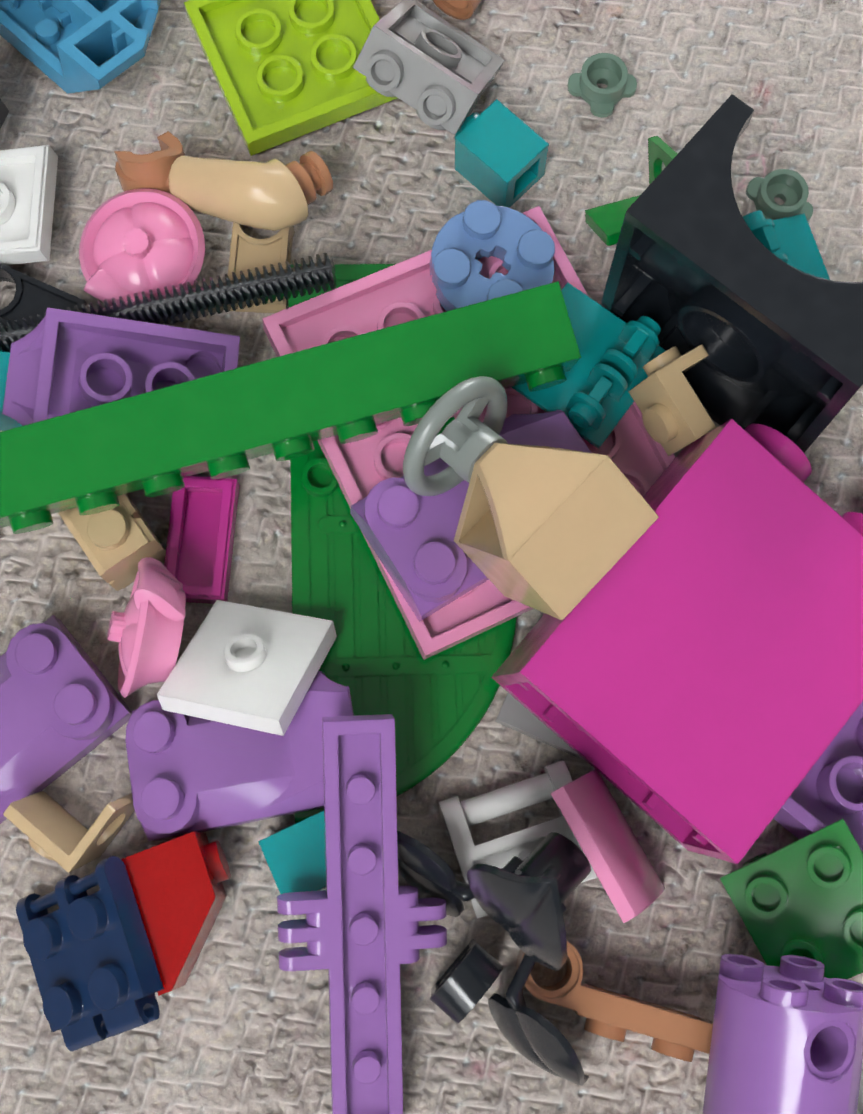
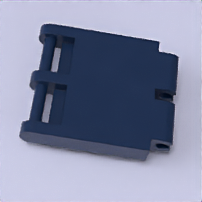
(91, 956)

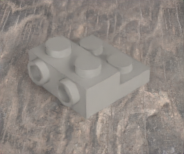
(427, 65)

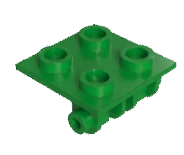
(806, 900)

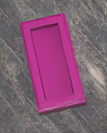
(202, 537)

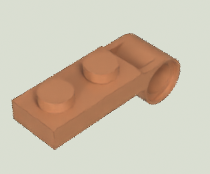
(614, 1013)

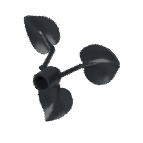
(530, 906)

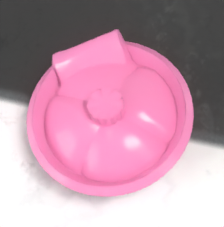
(139, 245)
(149, 627)

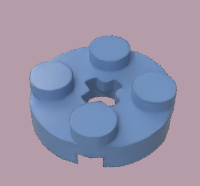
(488, 232)

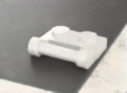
(501, 801)

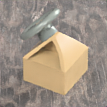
(533, 515)

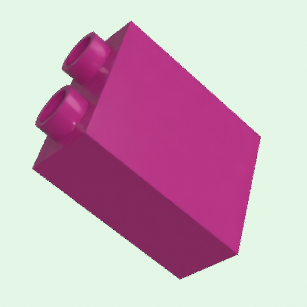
(712, 646)

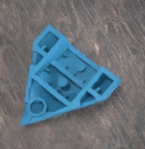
(79, 41)

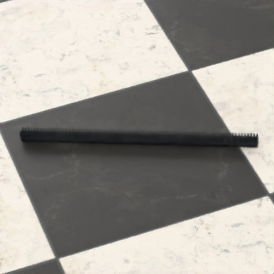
(203, 299)

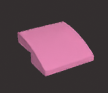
(609, 844)

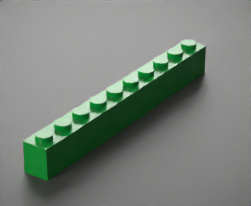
(278, 406)

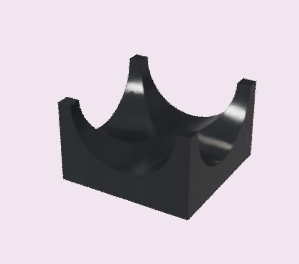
(775, 337)

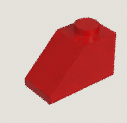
(178, 900)

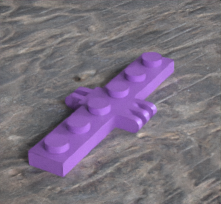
(363, 918)

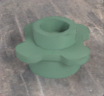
(603, 69)
(784, 185)

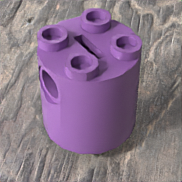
(784, 1039)

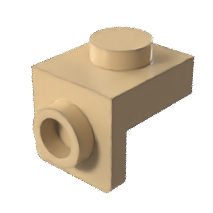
(669, 403)

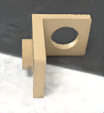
(61, 836)

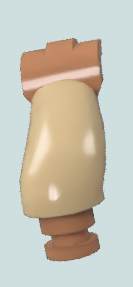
(236, 191)

